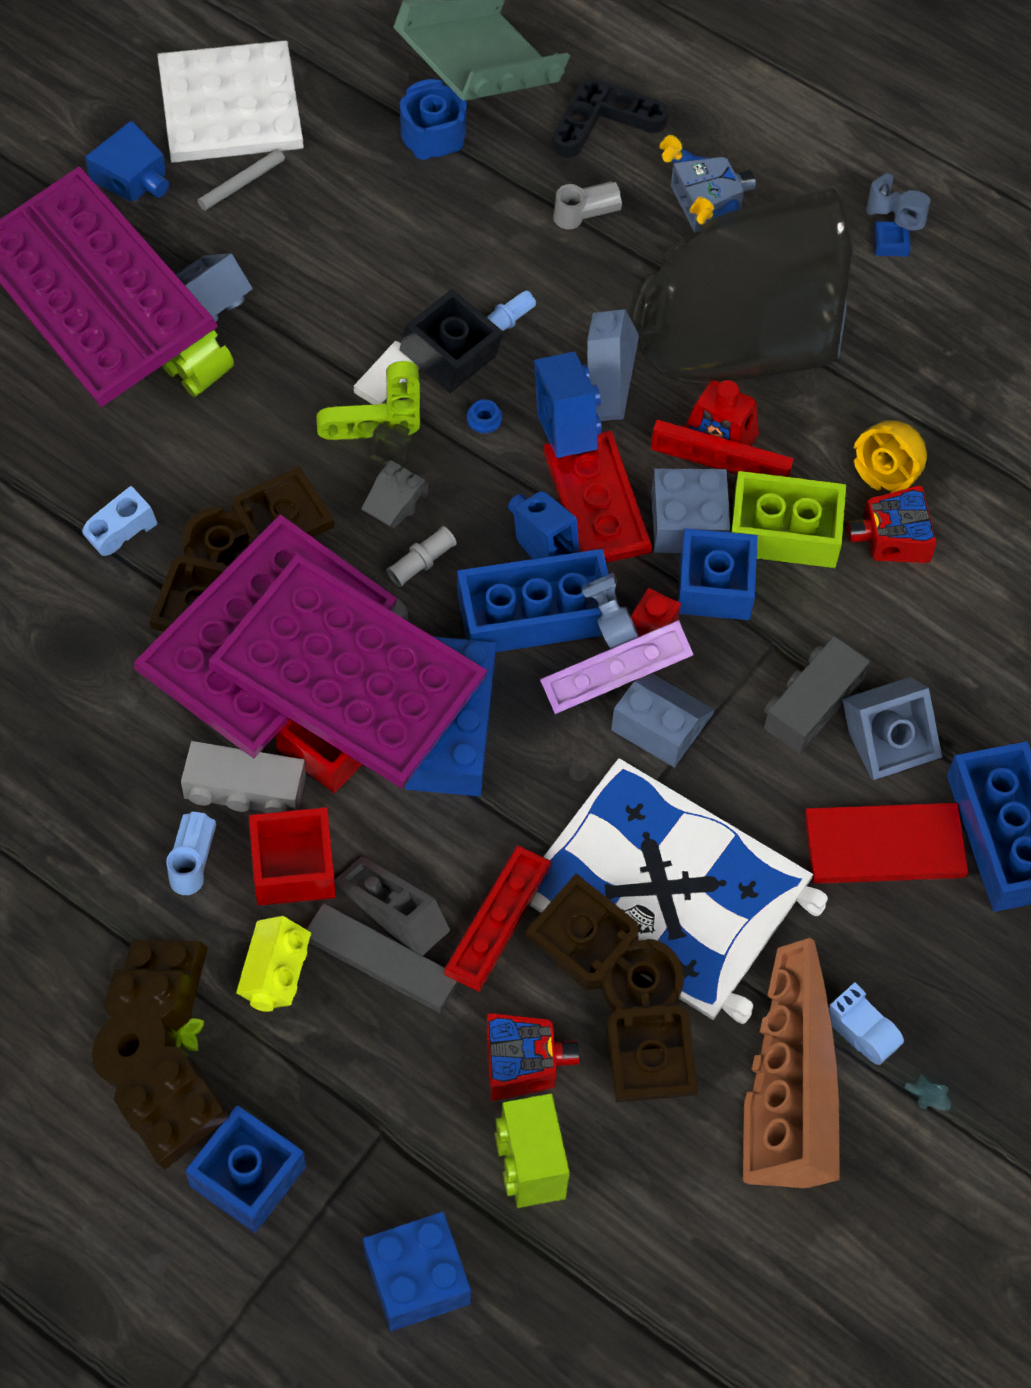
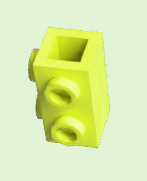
(273, 963)

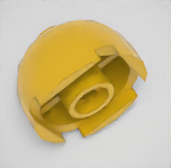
(890, 455)

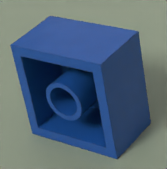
(567, 404)
(717, 574)
(246, 1169)
(417, 1271)

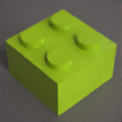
(533, 1151)

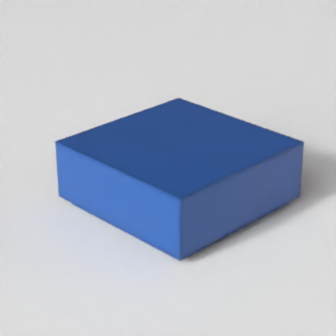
(891, 239)

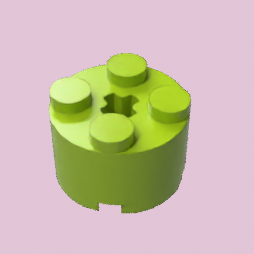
(200, 364)

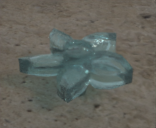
(930, 1094)

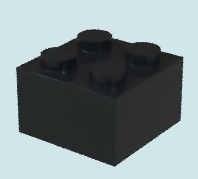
(451, 340)

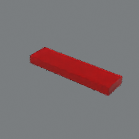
(717, 451)
(497, 918)

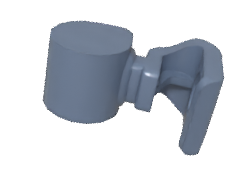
(909, 208)
(615, 621)

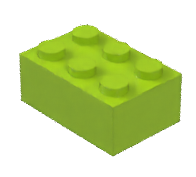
(792, 517)

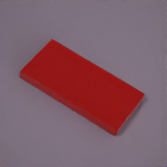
(601, 498)
(885, 843)

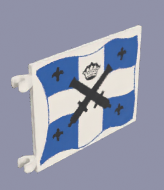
(683, 880)

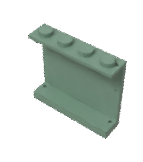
(475, 47)

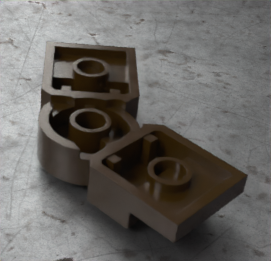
(250, 515)
(602, 950)
(138, 1055)

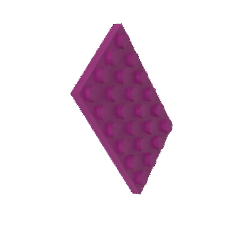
(181, 654)
(348, 670)

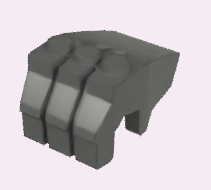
(394, 494)

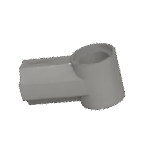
(579, 203)

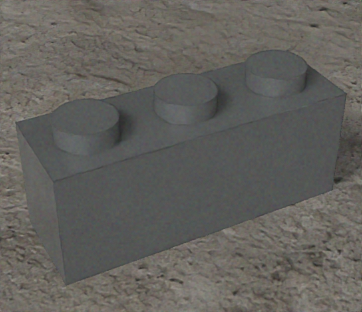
(815, 694)

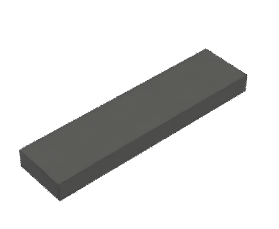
(381, 958)

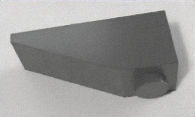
(395, 905)

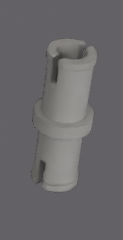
(421, 556)

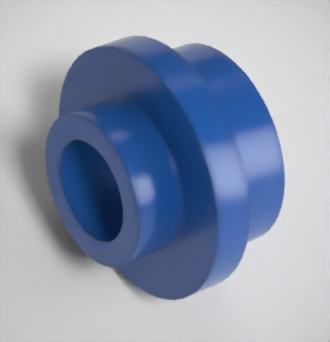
(487, 409)

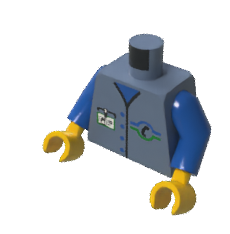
(704, 184)

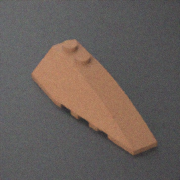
(795, 1095)

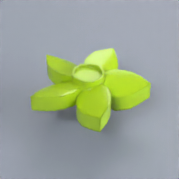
(187, 1034)

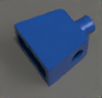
(128, 165)
(544, 526)

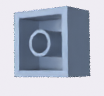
(687, 501)

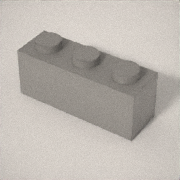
(240, 782)

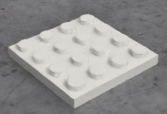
(229, 101)

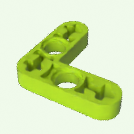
(348, 423)

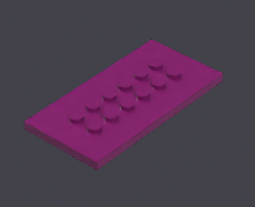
(95, 287)

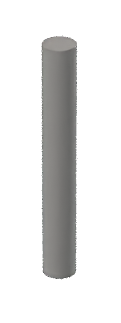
(241, 179)

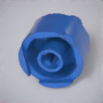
(432, 119)

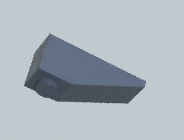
(611, 360)

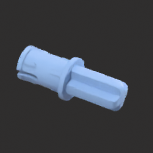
(506, 315)

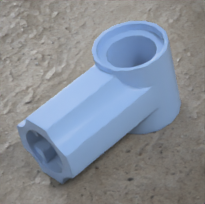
(191, 852)

